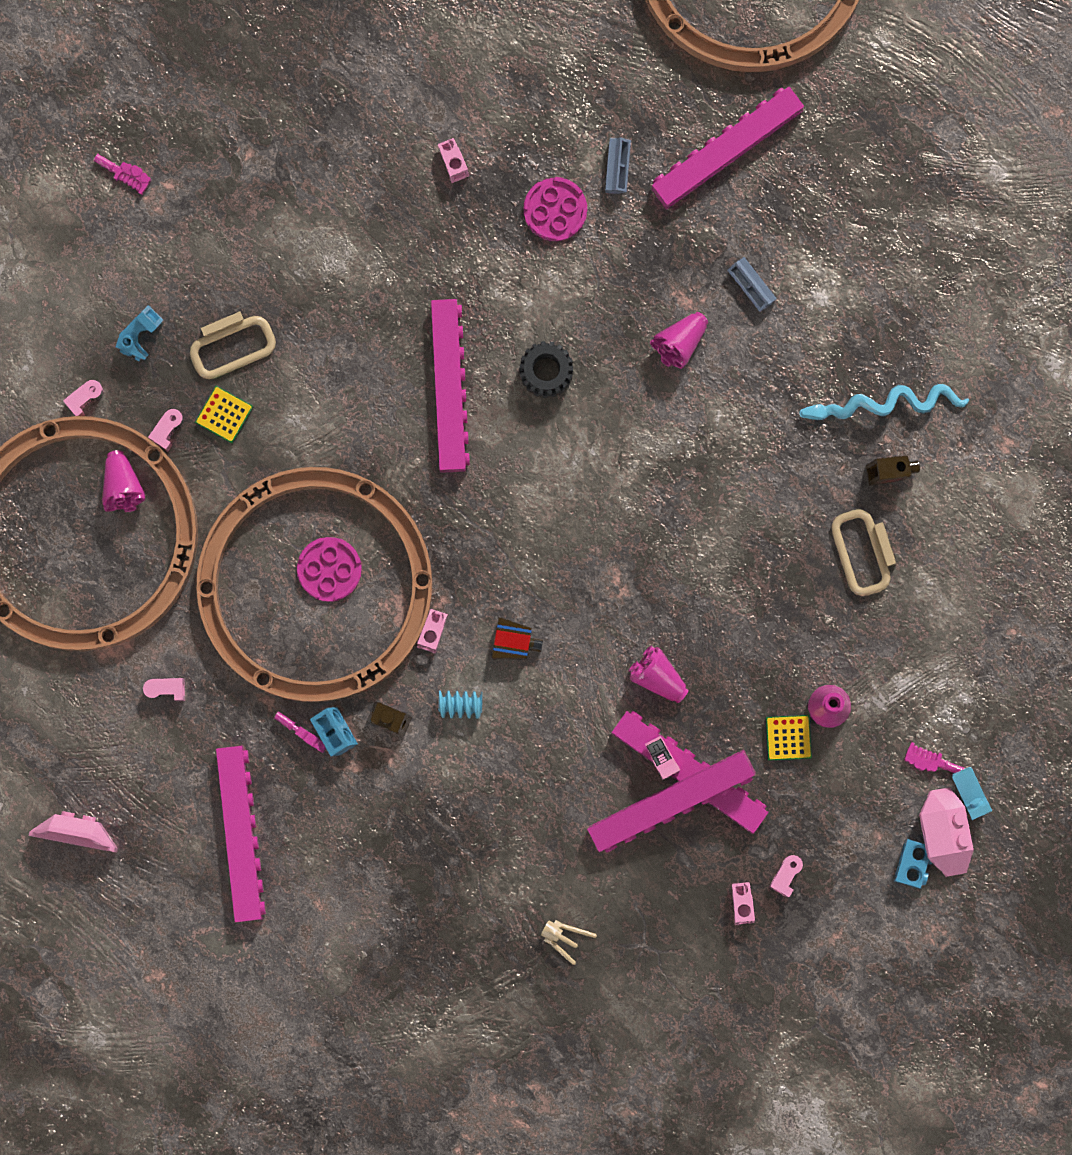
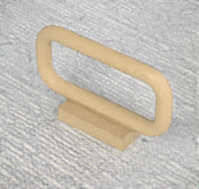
(224, 328)
(880, 546)

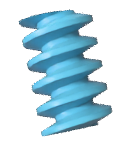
(460, 704)

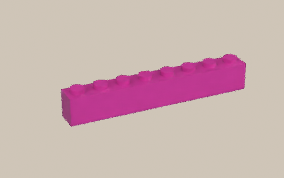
(728, 147)
(448, 386)
(671, 801)
(733, 804)
(239, 833)

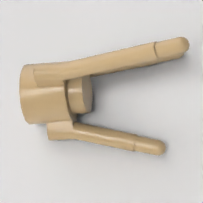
(553, 932)

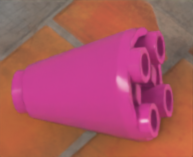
(680, 340)
(120, 484)
(658, 675)
(822, 712)

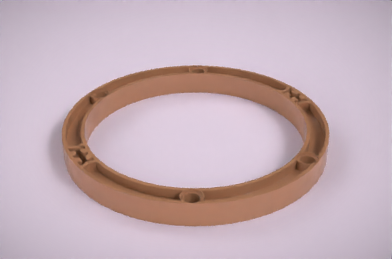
(751, 59)
(233, 517)
(186, 532)

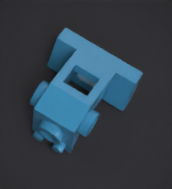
(146, 320)

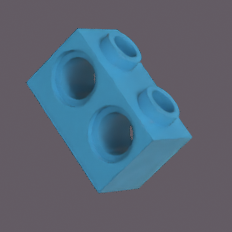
(333, 731)
(908, 862)

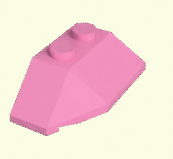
(75, 831)
(946, 832)

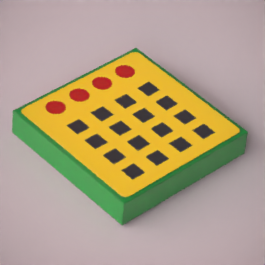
(224, 414)
(788, 737)

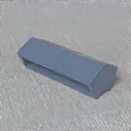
(618, 165)
(752, 284)

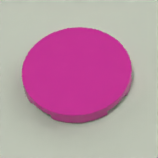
(555, 209)
(329, 569)

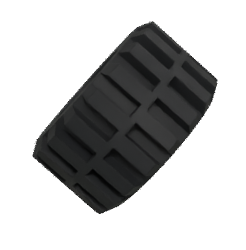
(543, 351)

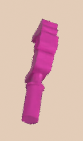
(127, 173)
(301, 732)
(927, 760)

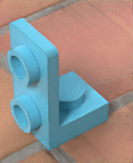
(971, 793)

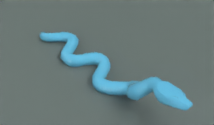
(820, 412)

